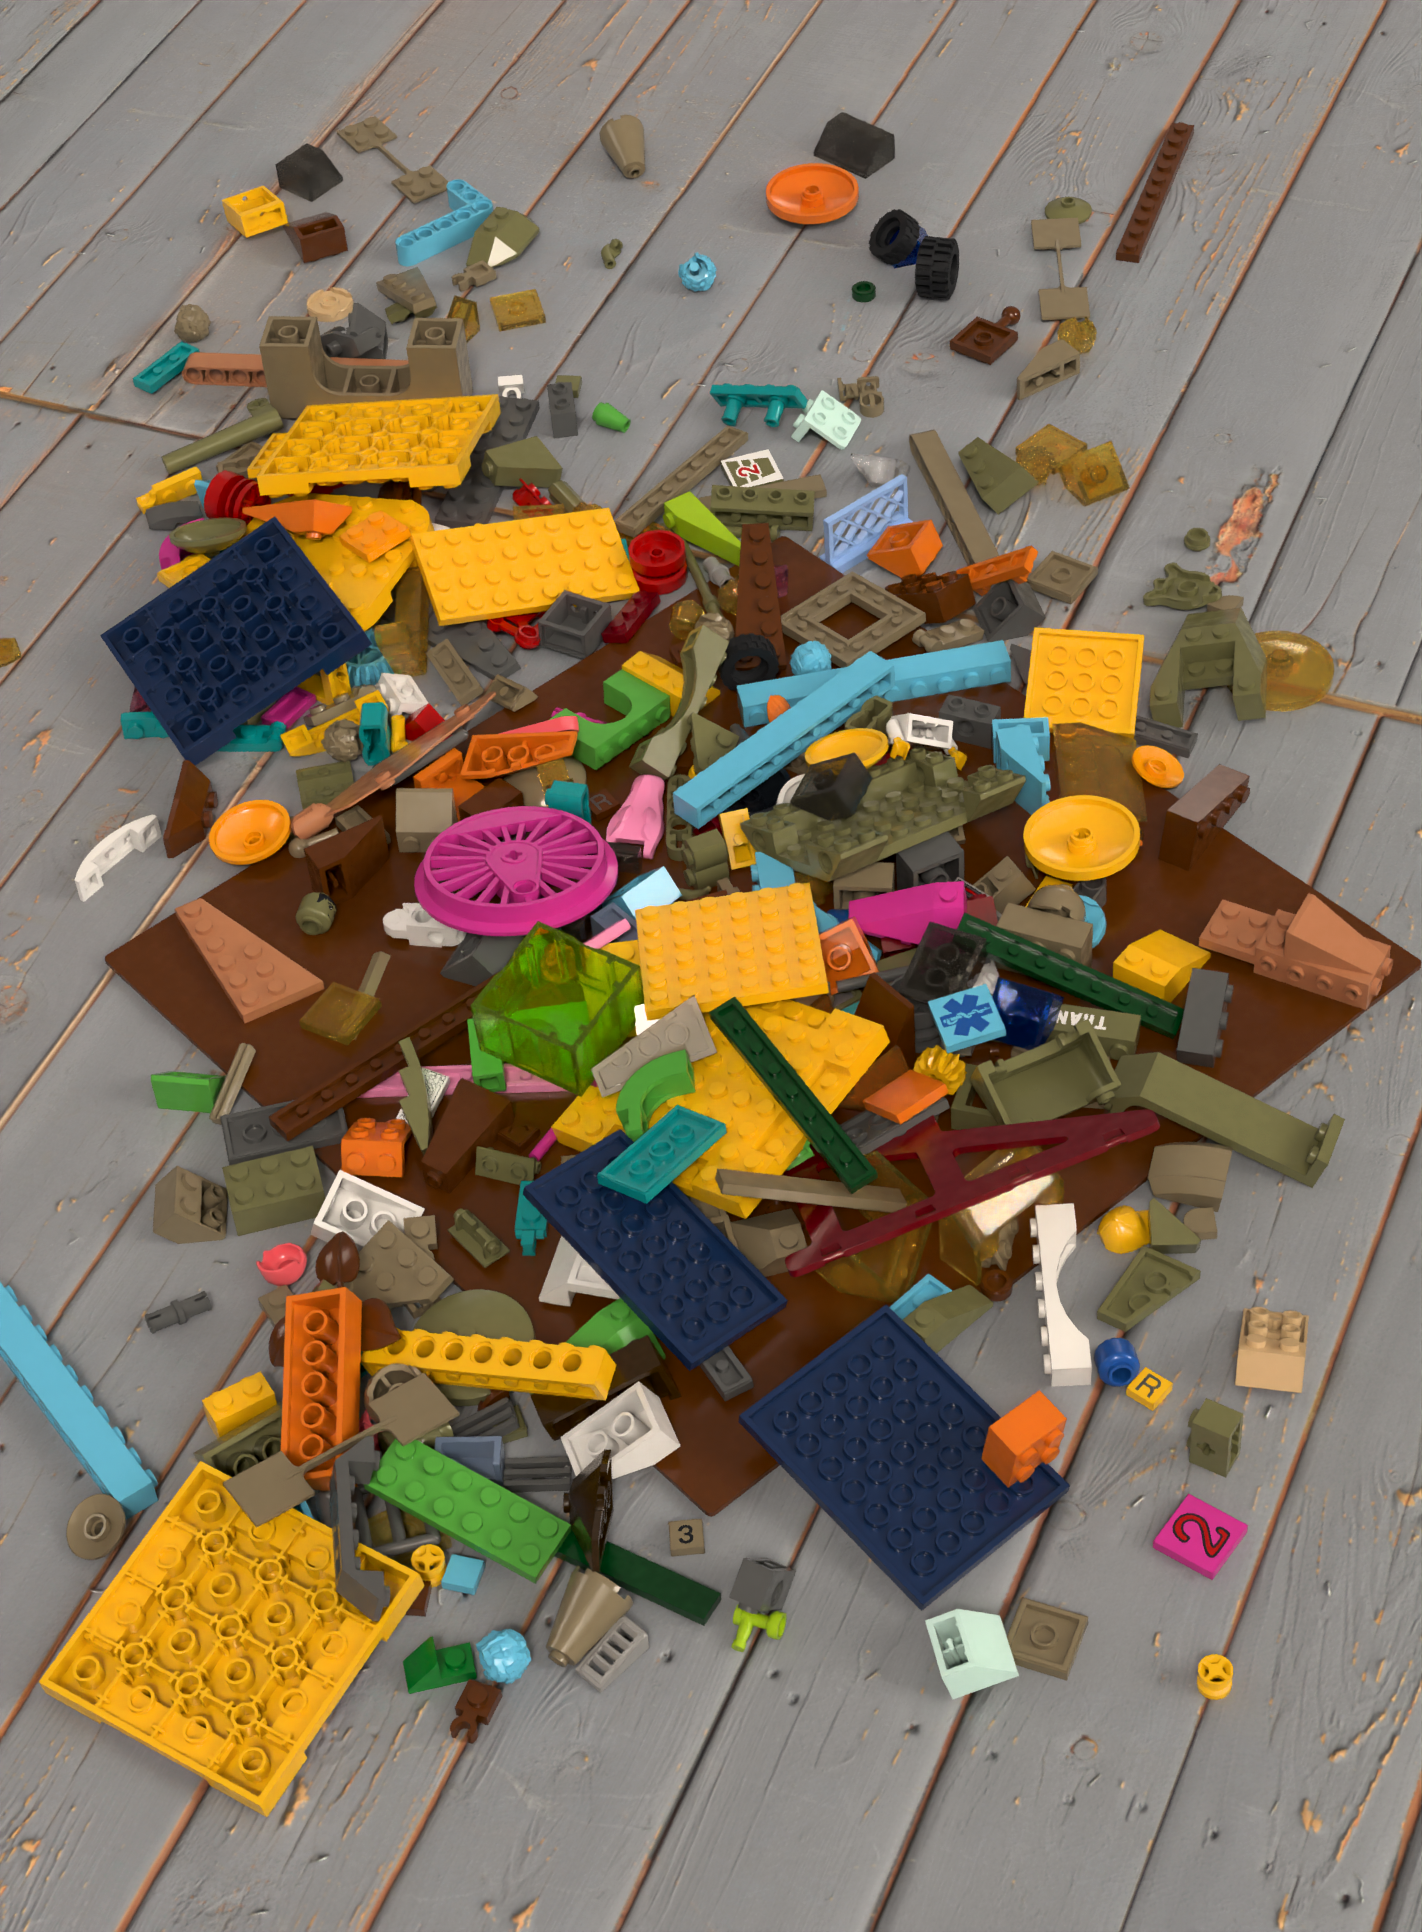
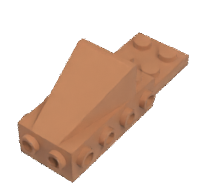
(1302, 949)

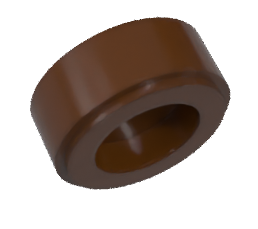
(996, 1285)

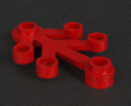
(524, 634)

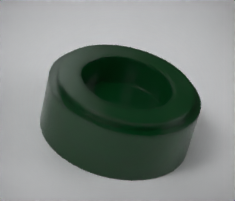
(863, 291)

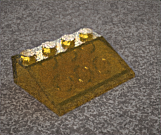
(1097, 765)

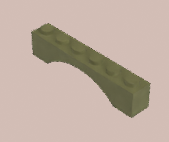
(700, 660)

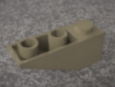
(1005, 884)

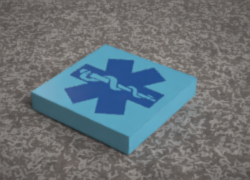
(966, 1018)

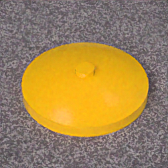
(1081, 837)

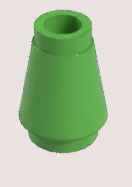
(610, 417)

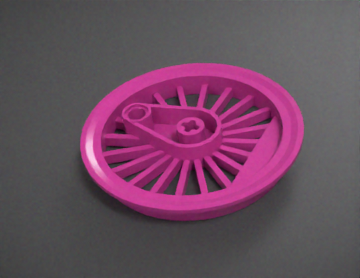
(515, 871)

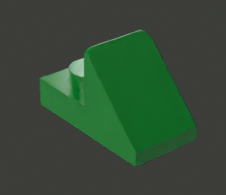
(435, 1668)

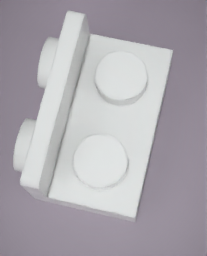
(400, 694)

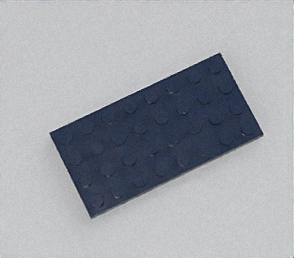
(657, 1255)

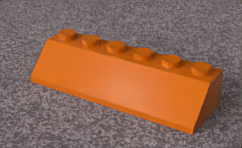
(320, 1377)

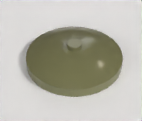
(478, 1313)

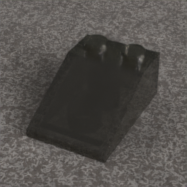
(943, 964)

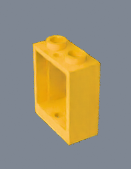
(247, 214)
(328, 686)

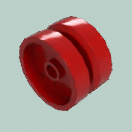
(658, 561)

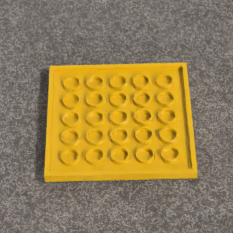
(731, 946)

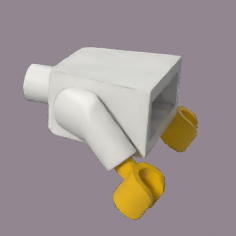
(916, 731)

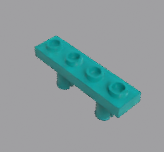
(747, 395)

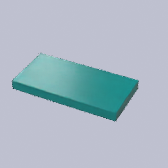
(661, 1154)

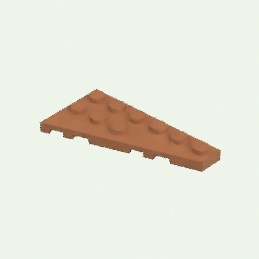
(246, 967)

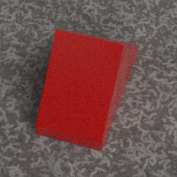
(421, 722)

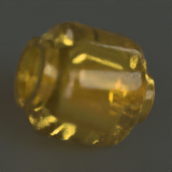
(684, 617)

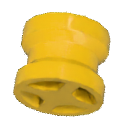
(424, 1558)
(1214, 1667)

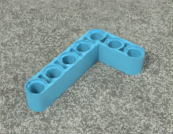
(469, 212)

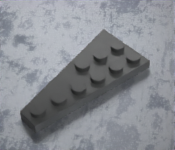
(472, 642)

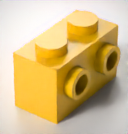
(238, 1403)

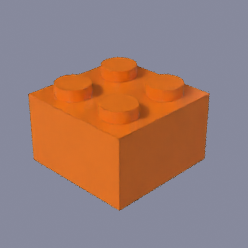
(1024, 1439)

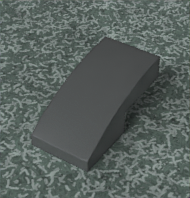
(168, 514)

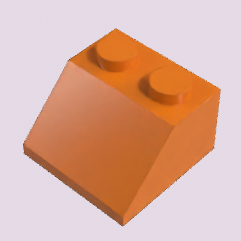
(907, 548)
(846, 952)

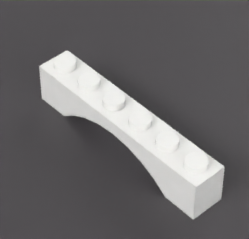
(1068, 1348)

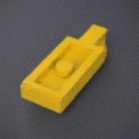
(170, 489)

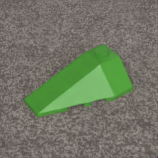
(613, 1329)

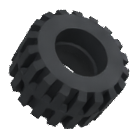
(937, 267)

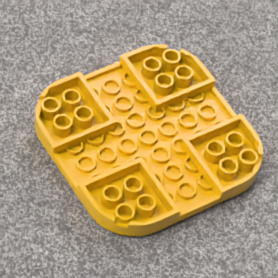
(357, 583)

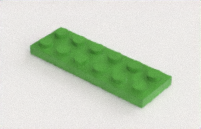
(469, 1508)

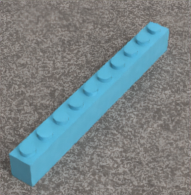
(914, 678)
(782, 740)
(71, 1409)

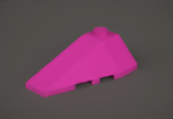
(908, 911)

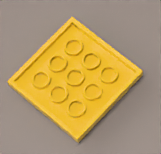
(1085, 678)

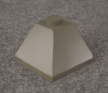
(769, 1240)

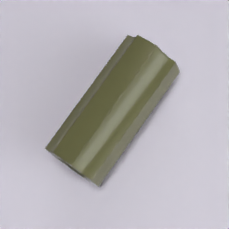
(563, 494)

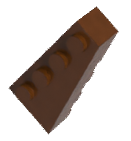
(1201, 815)

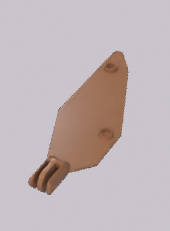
(382, 776)

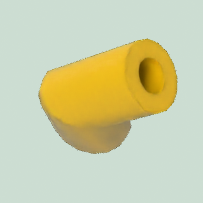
(397, 733)

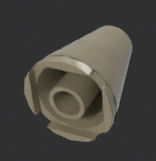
(625, 144)
(584, 1616)

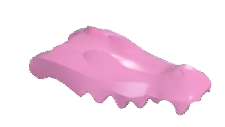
(640, 816)

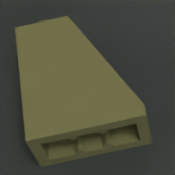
(524, 460)

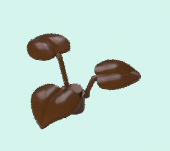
(338, 1264)

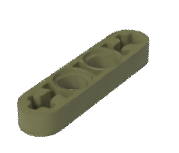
(673, 835)

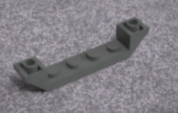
(359, 1587)

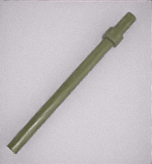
(709, 601)

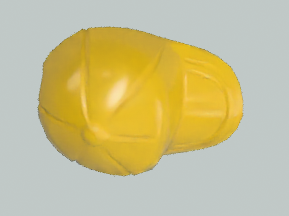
(1124, 1229)

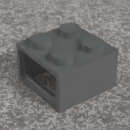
(573, 629)

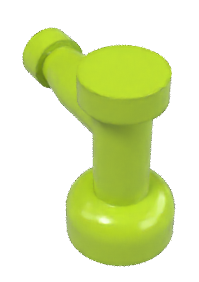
(773, 1624)

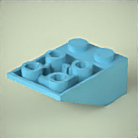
(1019, 752)

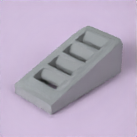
(615, 1636)

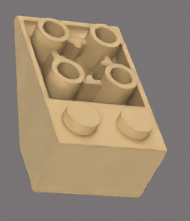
(1272, 1350)

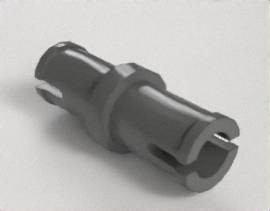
(178, 1312)

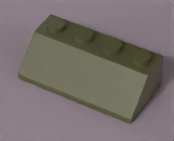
(245, 1444)

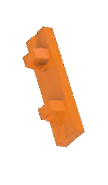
(1012, 566)

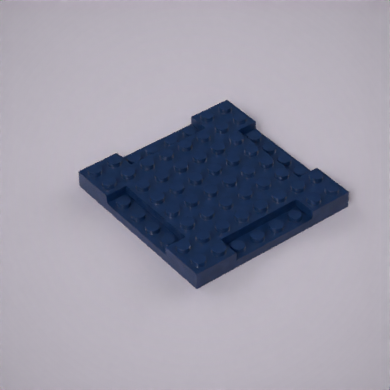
(234, 639)

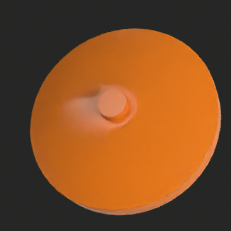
(812, 193)

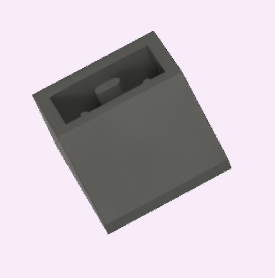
(361, 320)

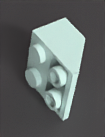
(971, 1650)

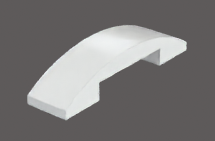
(136, 834)

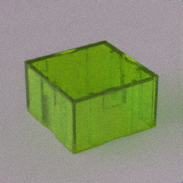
(558, 1008)

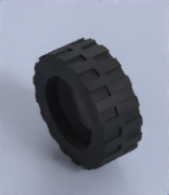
(884, 231)
(748, 646)

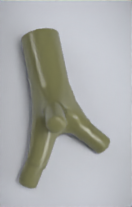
(688, 894)

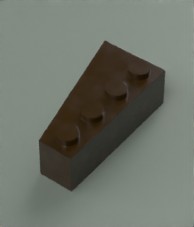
(634, 1363)

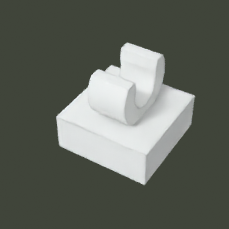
(511, 385)

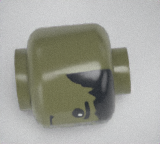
(316, 913)

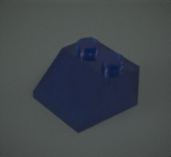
(1026, 1013)

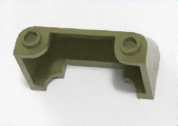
(1048, 1079)

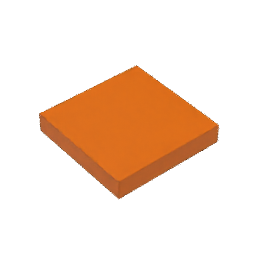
(905, 1096)

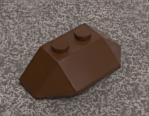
(190, 811)

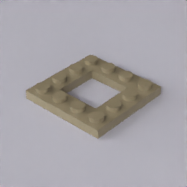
(895, 621)

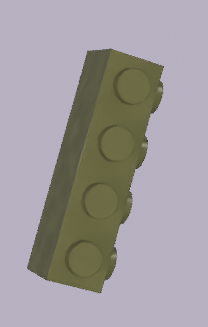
(763, 505)

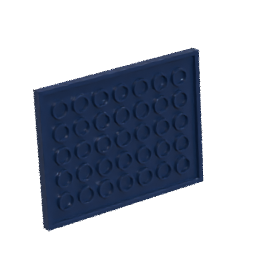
(896, 1456)

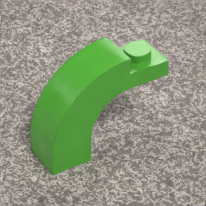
(650, 1087)

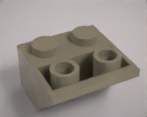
(189, 1208)

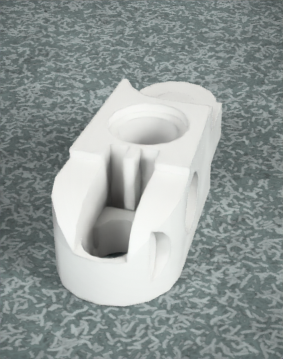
(420, 928)

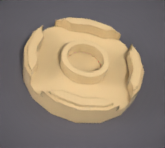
(330, 305)

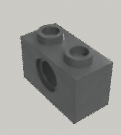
(562, 409)
(970, 720)
(762, 1585)

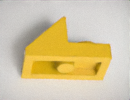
(739, 848)

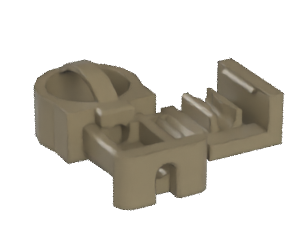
(866, 394)

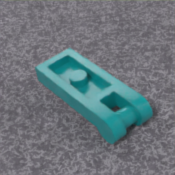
(256, 738)

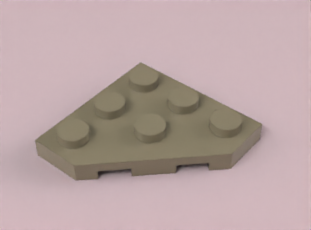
(397, 1271)

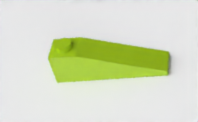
(699, 526)

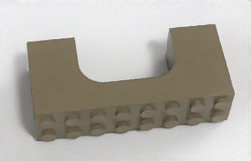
(303, 375)

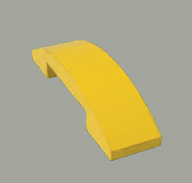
(307, 742)

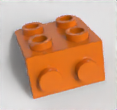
(446, 774)
(375, 1148)

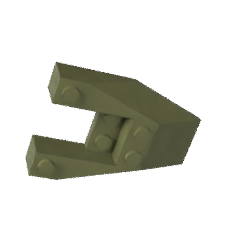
(1212, 652)

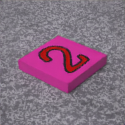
(1200, 1536)

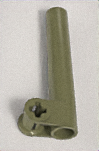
(264, 421)

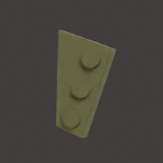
(1145, 1287)

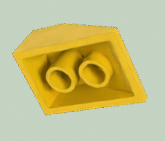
(1159, 964)

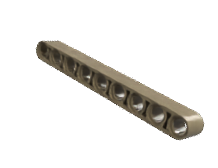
(951, 497)

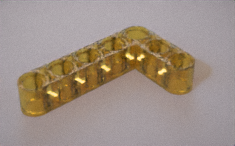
(407, 638)

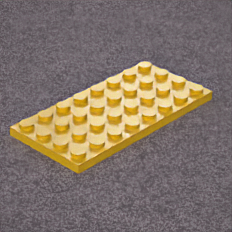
(522, 565)

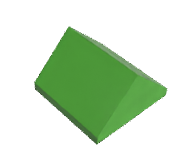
(186, 1090)

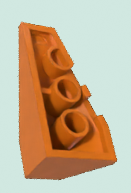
(304, 517)
(510, 753)

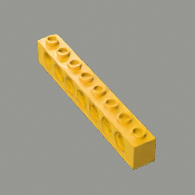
(500, 1363)

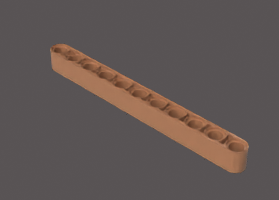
(247, 369)

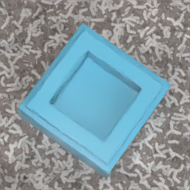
(463, 1574)

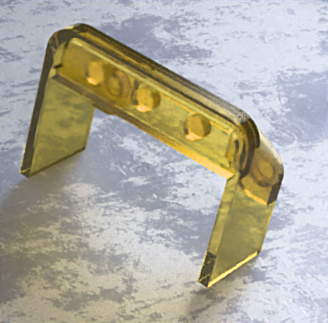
(974, 1232)
(890, 1267)

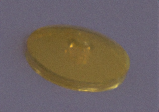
(1297, 670)

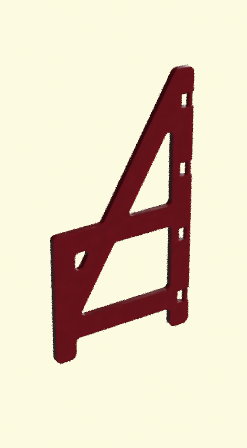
(936, 1150)

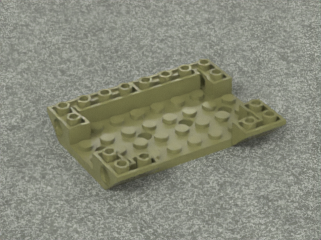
(901, 808)

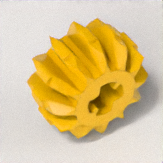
(942, 1067)

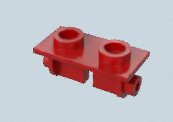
(528, 495)

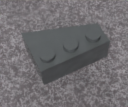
(1204, 1018)

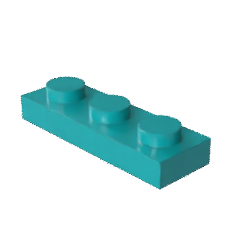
(164, 368)

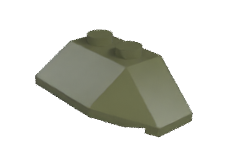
(501, 237)

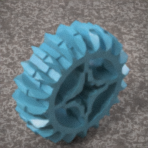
(367, 665)

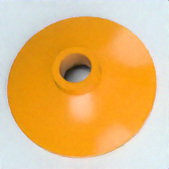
(1157, 766)

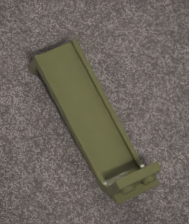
(1225, 1115)

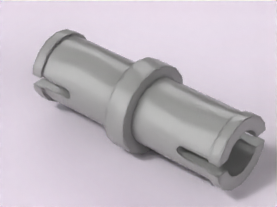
(717, 572)

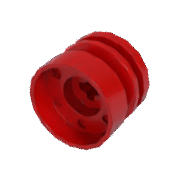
(229, 494)

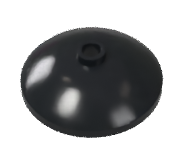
(762, 797)

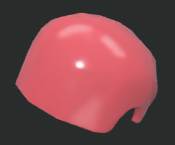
(283, 1264)

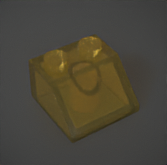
(1093, 474)

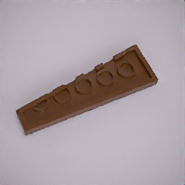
(757, 594)

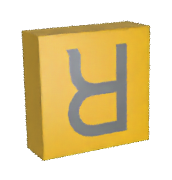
(1149, 1389)

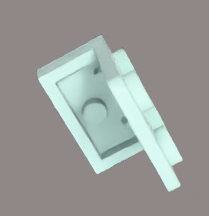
(827, 419)

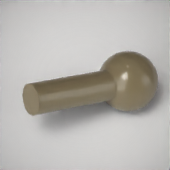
(297, 845)

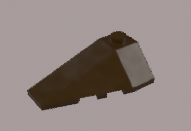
(592, 1507)

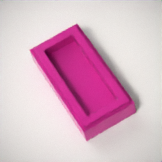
(289, 707)

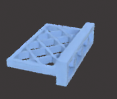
(856, 547)

